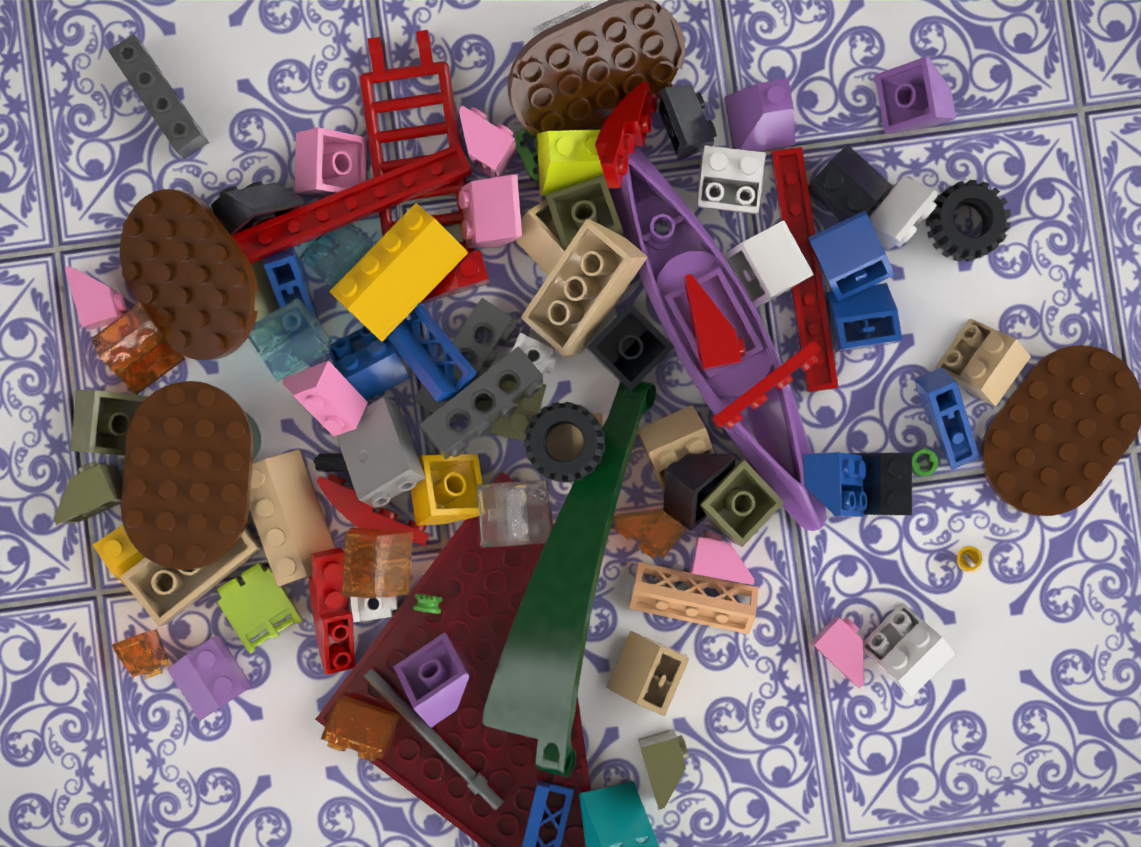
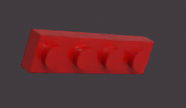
(779, 378)

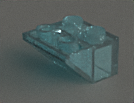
(336, 253)
(289, 339)

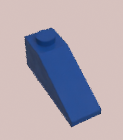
(288, 279)
(947, 417)

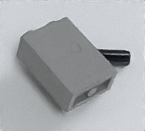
(376, 455)

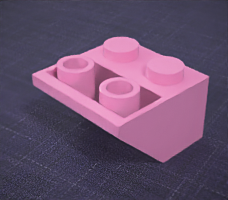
(488, 145)

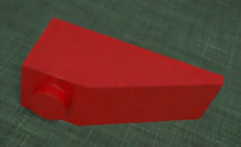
(465, 276)
(713, 333)

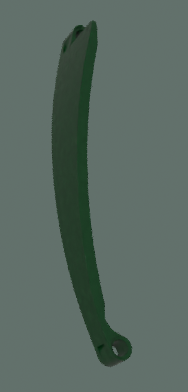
(545, 648)

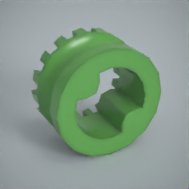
(931, 458)
(427, 604)

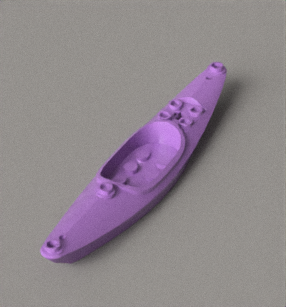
(773, 433)

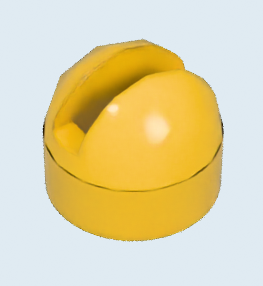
(973, 554)

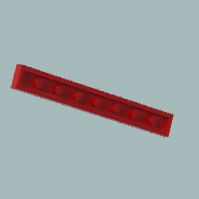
(353, 204)
(808, 295)

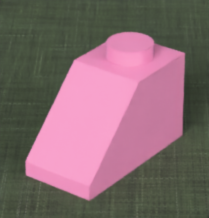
(94, 301)
(719, 560)
(842, 648)

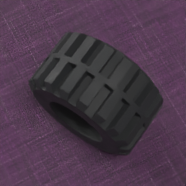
(985, 203)
(537, 436)

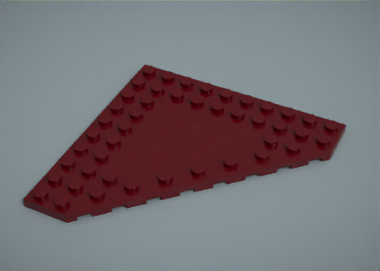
(477, 612)

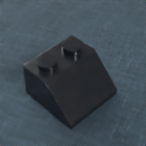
(685, 120)
(848, 185)
(253, 205)
(629, 347)
(690, 482)
(888, 483)

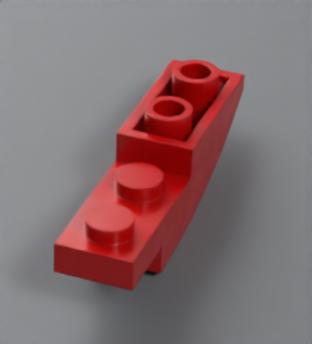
(623, 130)
(364, 515)
(330, 611)

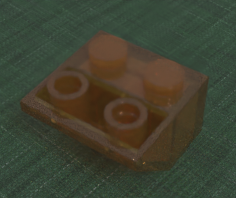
(136, 349)
(652, 528)
(377, 563)
(360, 728)

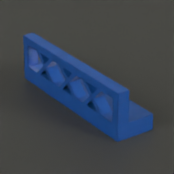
(423, 359)
(536, 813)

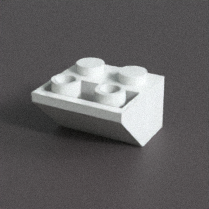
(730, 179)
(899, 211)
(769, 263)
(907, 649)

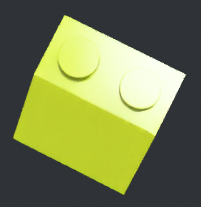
(567, 159)

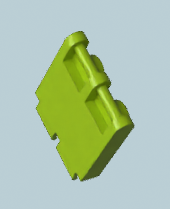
(257, 606)

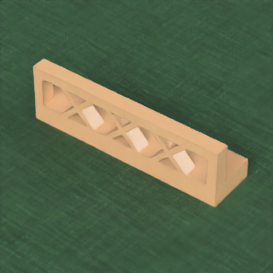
(693, 603)

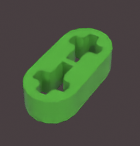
(525, 155)

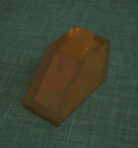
(142, 654)

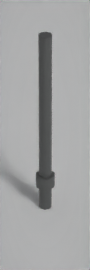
(476, 782)

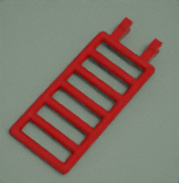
(448, 127)

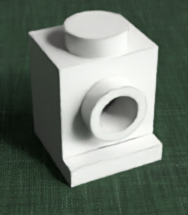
(546, 360)
(362, 611)

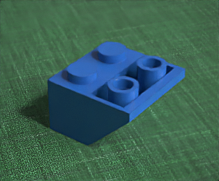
(851, 256)
(864, 319)
(368, 363)
(837, 482)

